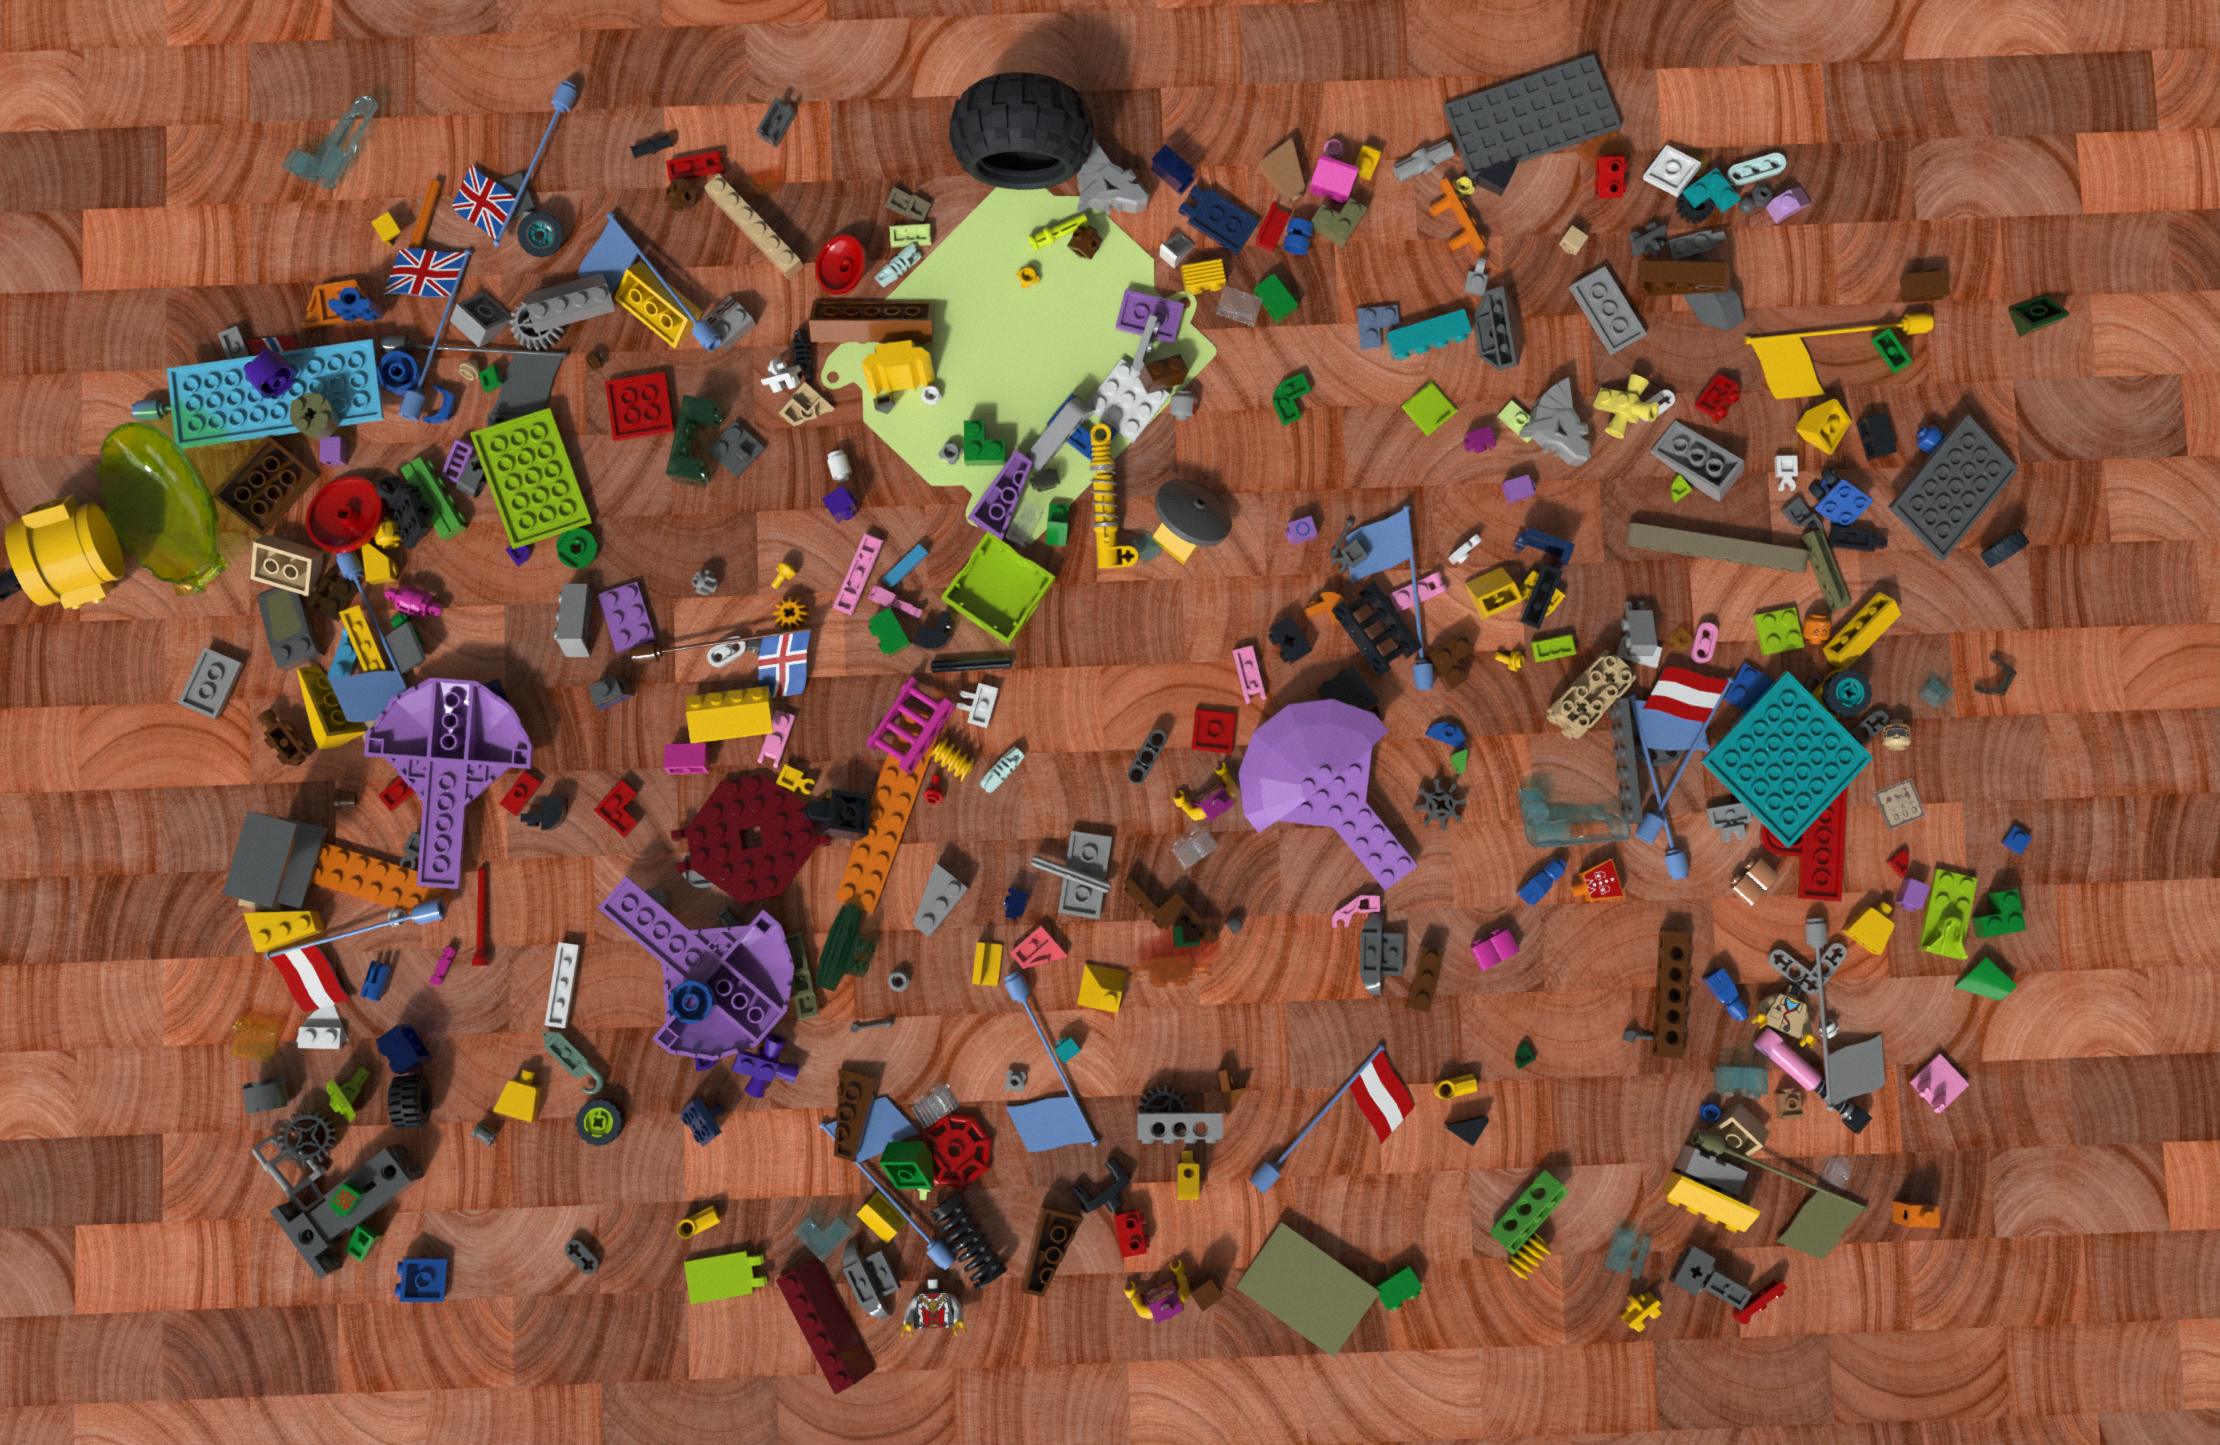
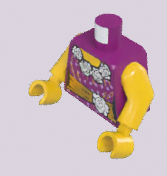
(1213, 800)
(1163, 1300)

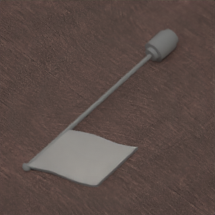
(1855, 1067)

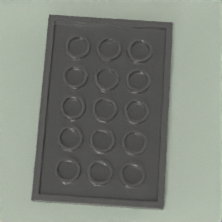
(1953, 487)

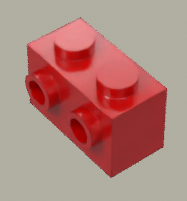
(1610, 176)
(1130, 1233)

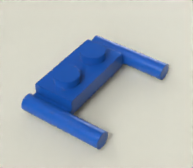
(1080, 438)

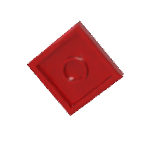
(1213, 731)

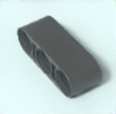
(1154, 749)

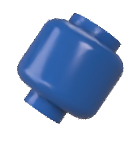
(1929, 438)

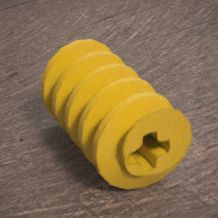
(953, 759)
(1529, 1256)

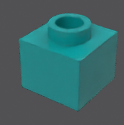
(1066, 1048)

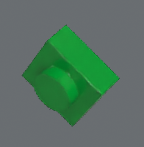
(491, 378)

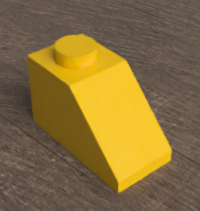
(378, 566)

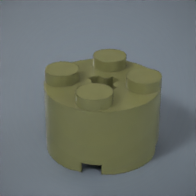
(324, 413)

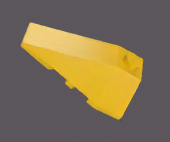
(324, 710)

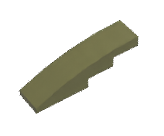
(802, 985)

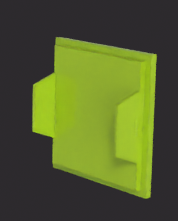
(1429, 408)

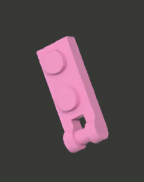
(1404, 598)

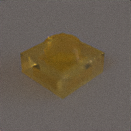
(1703, 159)

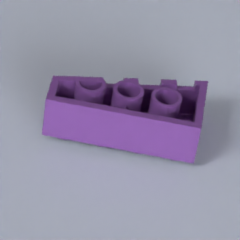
(999, 500)

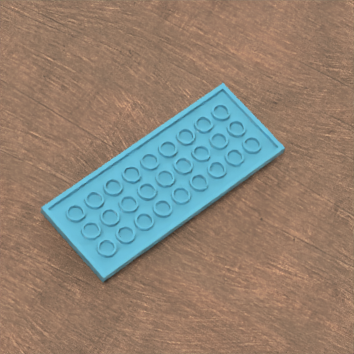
(219, 405)

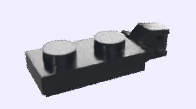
(1855, 539)

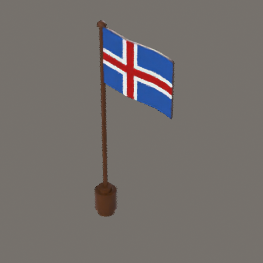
(780, 658)

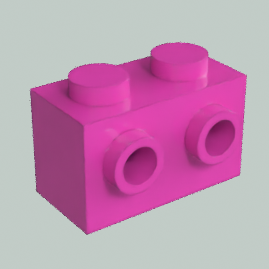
(686, 758)

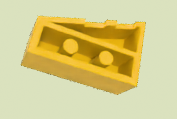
(278, 929)

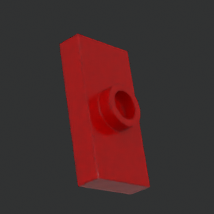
(520, 793)

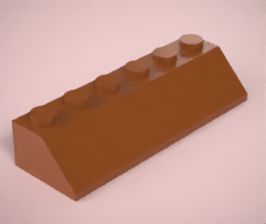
(871, 321)

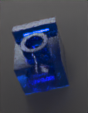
(1015, 904)

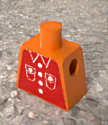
(1598, 882)
(1919, 1214)

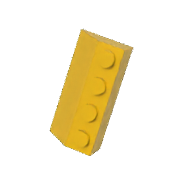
(654, 305)
(729, 714)
(1709, 1202)

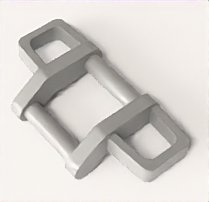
(283, 1182)

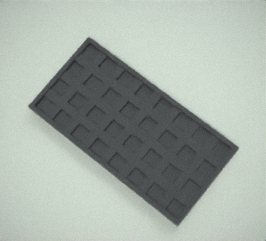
(1532, 116)

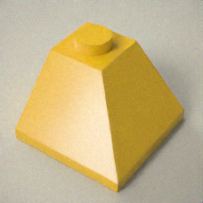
(1824, 425)
(1101, 988)

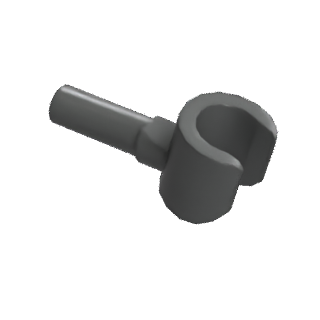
(1631, 1035)

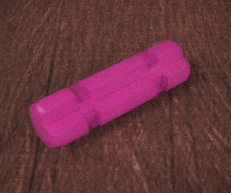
(443, 965)

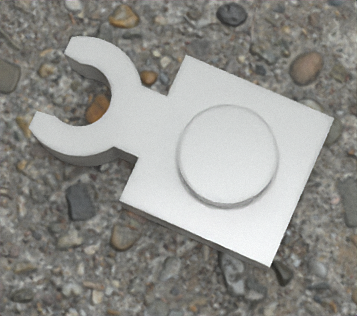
(1786, 468)
(1462, 553)

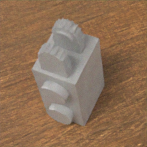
(1639, 630)

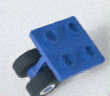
(1839, 498)

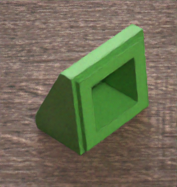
(1459, 761)

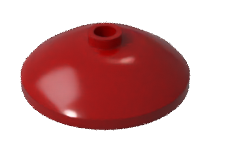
(840, 264)

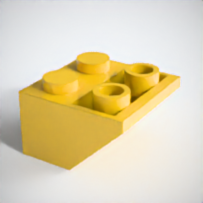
(1174, 545)
(1493, 593)

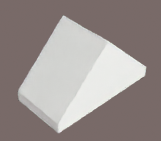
(1175, 249)

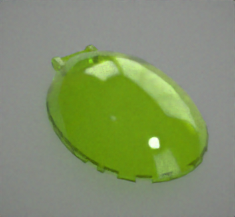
(160, 505)

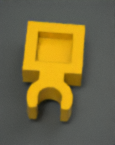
(793, 779)

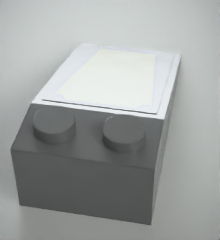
(289, 628)

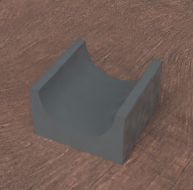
(274, 860)

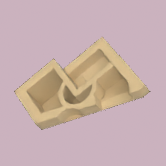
(804, 405)

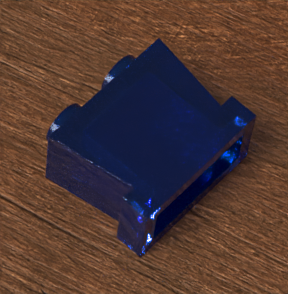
(1173, 169)

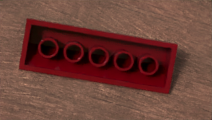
(825, 1325)

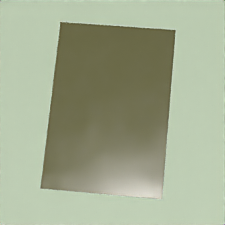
(1307, 1289)

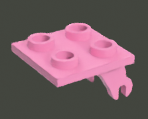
(1939, 1083)

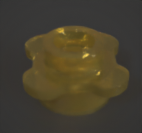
(1681, 633)

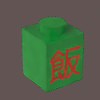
(347, 1199)

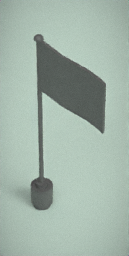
(525, 380)

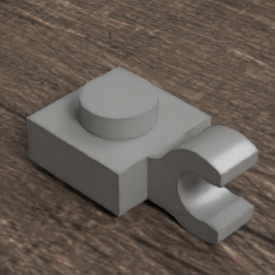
(1476, 280)

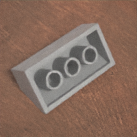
(569, 302)

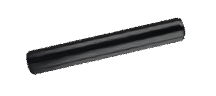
(971, 664)

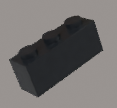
(1540, 596)

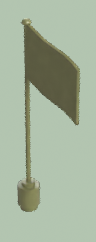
(1820, 1218)

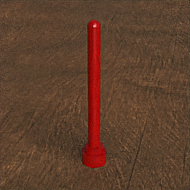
(480, 957)

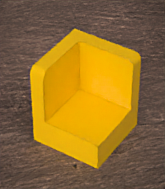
(386, 227)

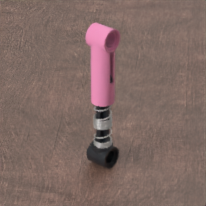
(1773, 1046)

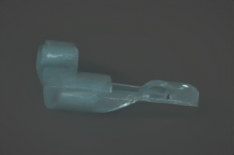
(331, 161)
(1550, 825)

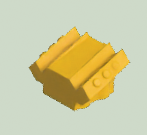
(897, 367)

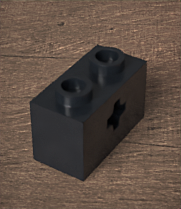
(1289, 629)

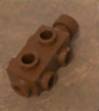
(286, 745)

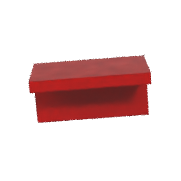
(1272, 228)

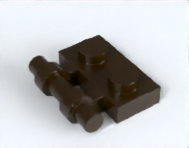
(339, 597)

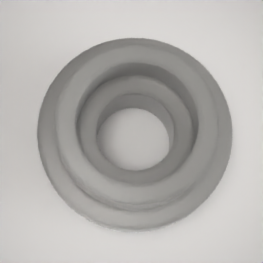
(892, 983)

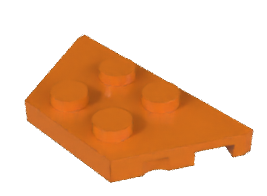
(319, 313)

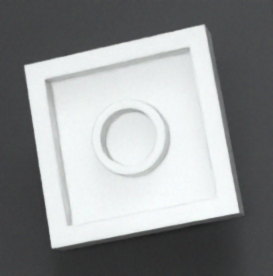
(1672, 171)

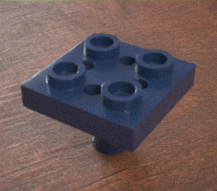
(702, 1120)

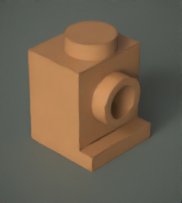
(1783, 1110)

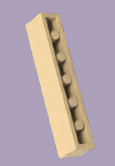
(753, 226)

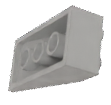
(1699, 460)

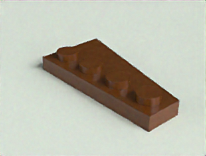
(854, 1106)

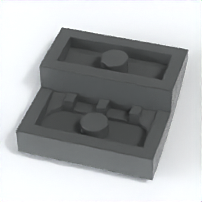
(405, 648)

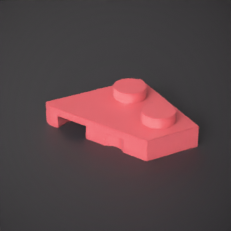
(1037, 949)

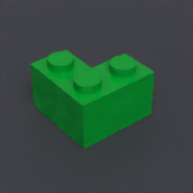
(979, 450)
(2005, 915)

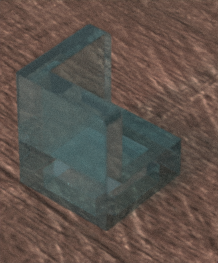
(1146, 548)
(1935, 693)

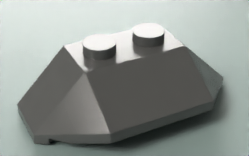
(1716, 309)
(1498, 330)

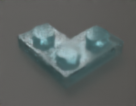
(822, 1241)

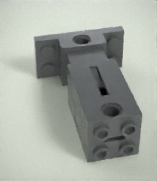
(320, 1229)

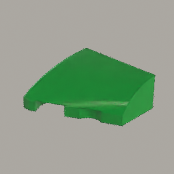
(1986, 980)

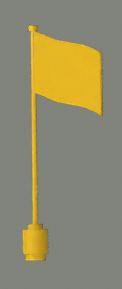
(1789, 366)

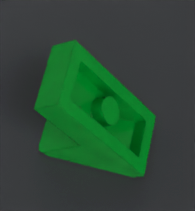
(1057, 524)
(362, 1241)

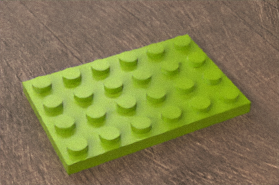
(531, 478)

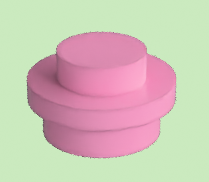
(1333, 149)

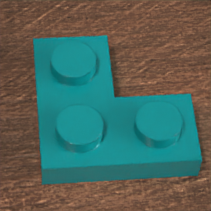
(1714, 187)

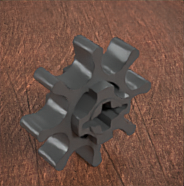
(1446, 797)

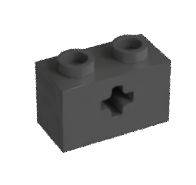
(1684, 1277)

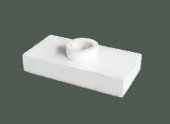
(1651, 661)

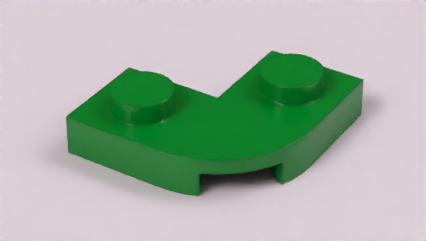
(1284, 398)

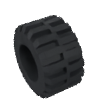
(409, 1101)

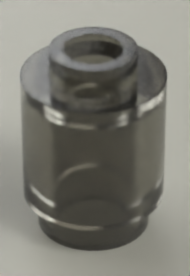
(1045, 480)

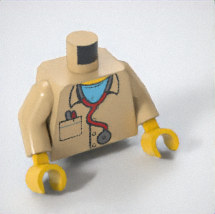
(1786, 1015)

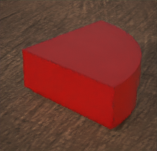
(1899, 863)

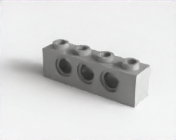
(1146, 1120)

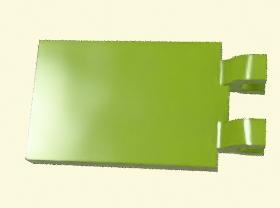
(723, 1276)

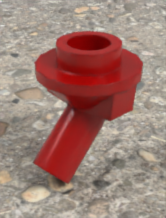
(934, 794)

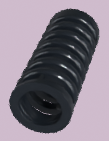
(990, 1270)

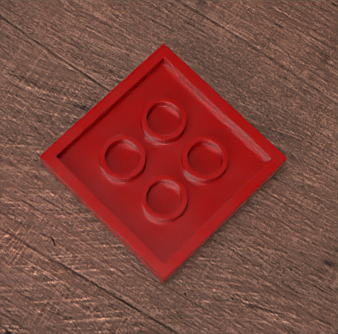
(639, 406)

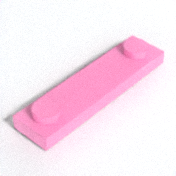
(858, 574)

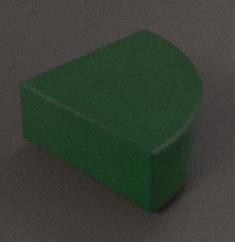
(1523, 1055)

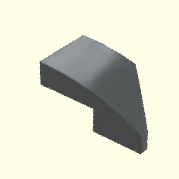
(1799, 515)

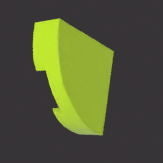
(1679, 488)

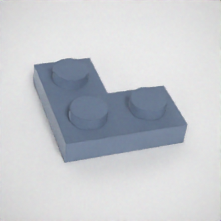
(1371, 321)

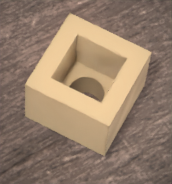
(1573, 240)

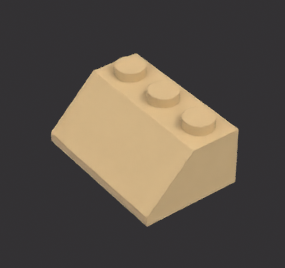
(286, 564)

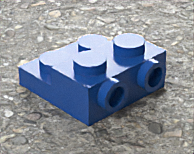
(421, 1279)

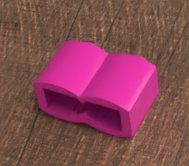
(1494, 949)

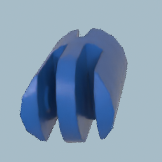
(375, 981)

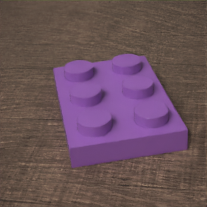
(1136, 311)
(627, 616)

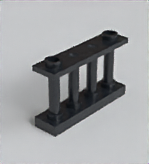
(1390, 621)

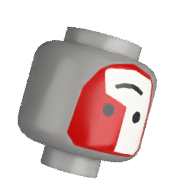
(1183, 405)

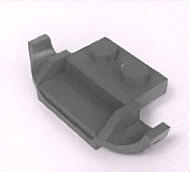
(1379, 953)
(870, 1278)

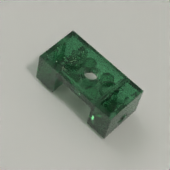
(681, 466)

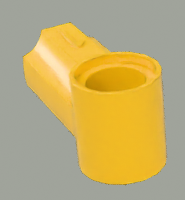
(1457, 1086)
(699, 1221)

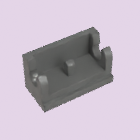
(775, 122)
(1728, 1288)

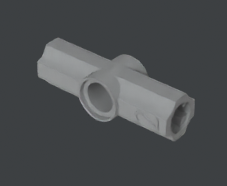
(1423, 161)

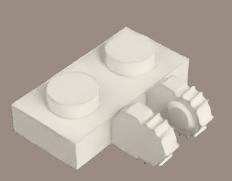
(982, 705)

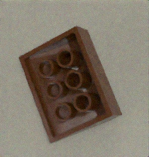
(264, 485)

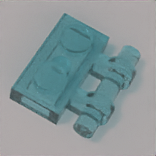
(1621, 1249)

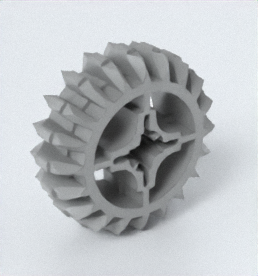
(521, 325)

